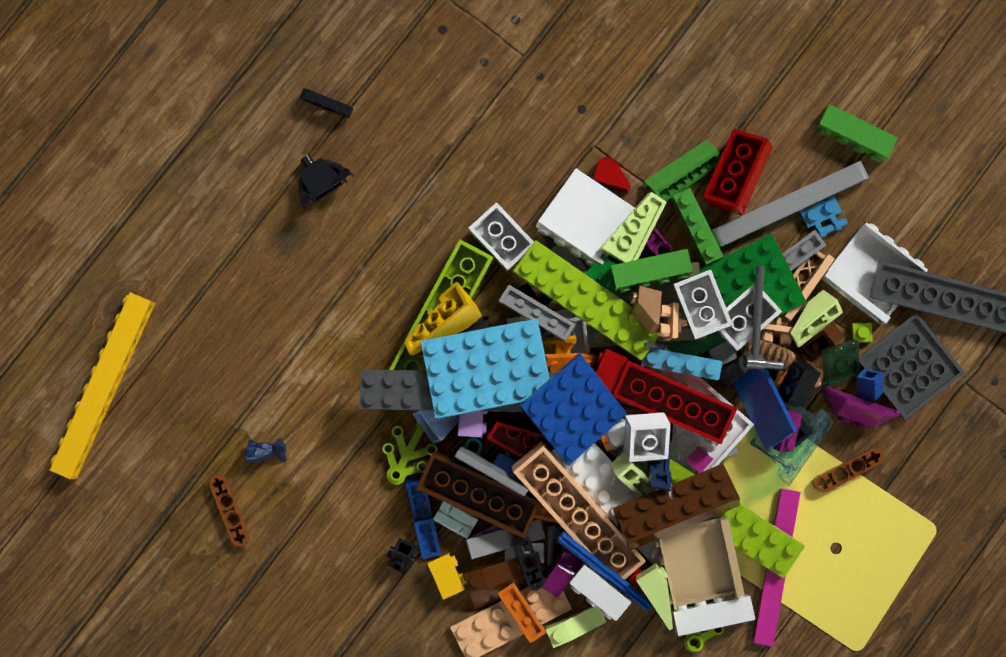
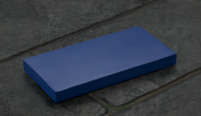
(764, 407)

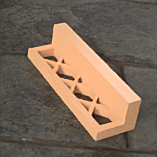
(812, 281)

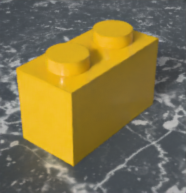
(446, 575)

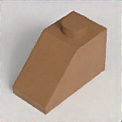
(646, 307)

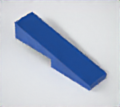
(423, 519)

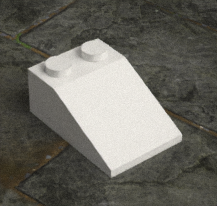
(702, 304)

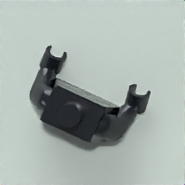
(320, 179)

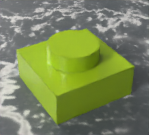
(862, 332)

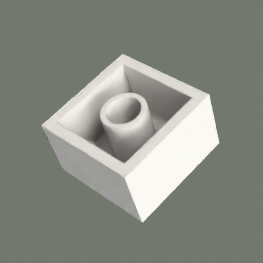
(646, 437)

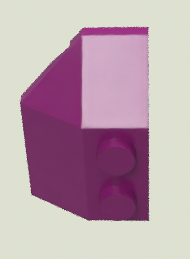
(856, 409)

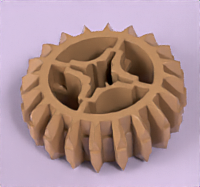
(772, 353)

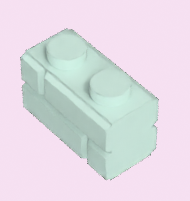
(456, 519)

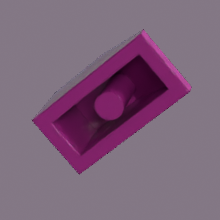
(561, 573)

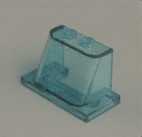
(792, 462)

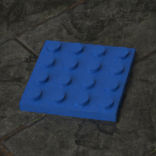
(573, 409)

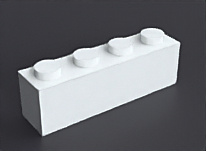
(712, 614)

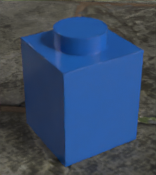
(869, 385)

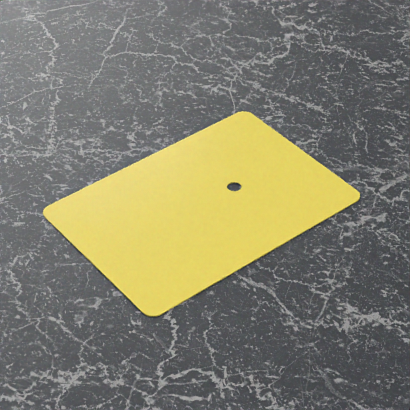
(877, 535)

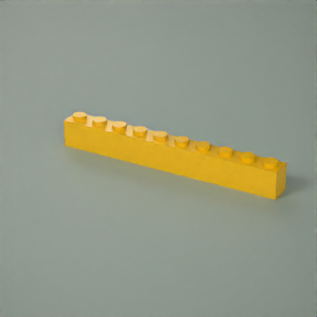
(102, 386)

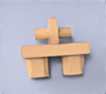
(672, 321)
(777, 329)

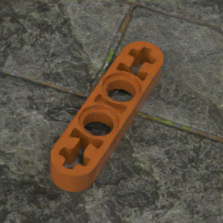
(849, 473)
(227, 511)

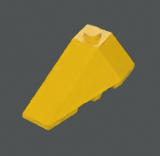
(452, 315)

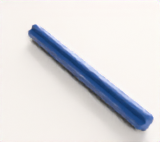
(604, 571)

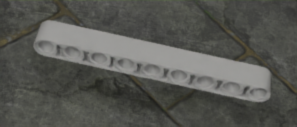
(790, 204)

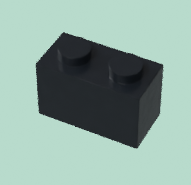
(798, 383)

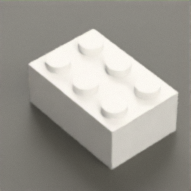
(501, 237)
(741, 316)
(599, 592)

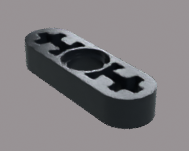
(326, 103)
(528, 577)

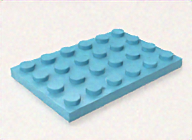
(485, 368)

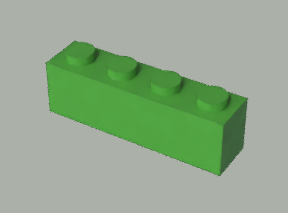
(856, 133)
(696, 227)
(651, 270)

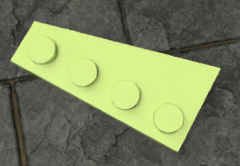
(635, 230)

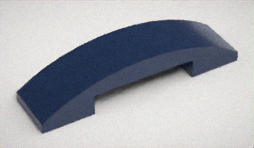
(659, 472)

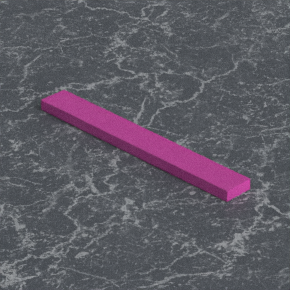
(773, 583)

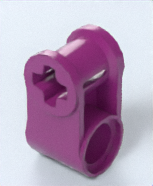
(656, 243)

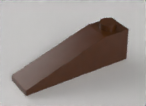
(488, 580)

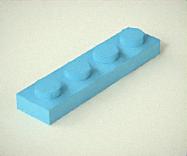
(682, 363)

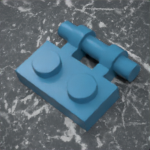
(820, 212)

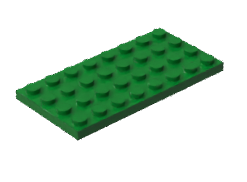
(738, 273)

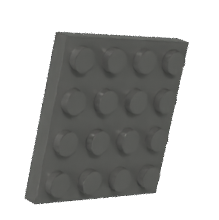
(912, 365)

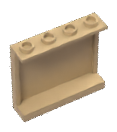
(700, 562)

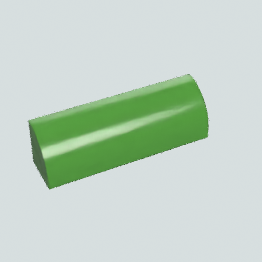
(684, 171)

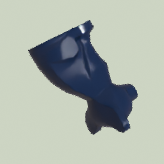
(261, 451)

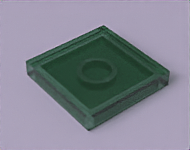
(840, 362)

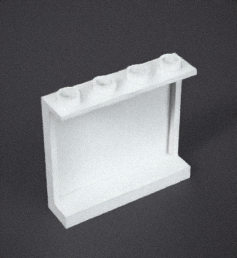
(583, 217)
(856, 265)

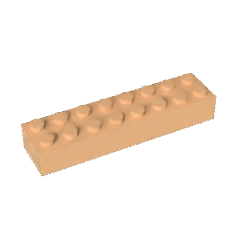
(576, 510)

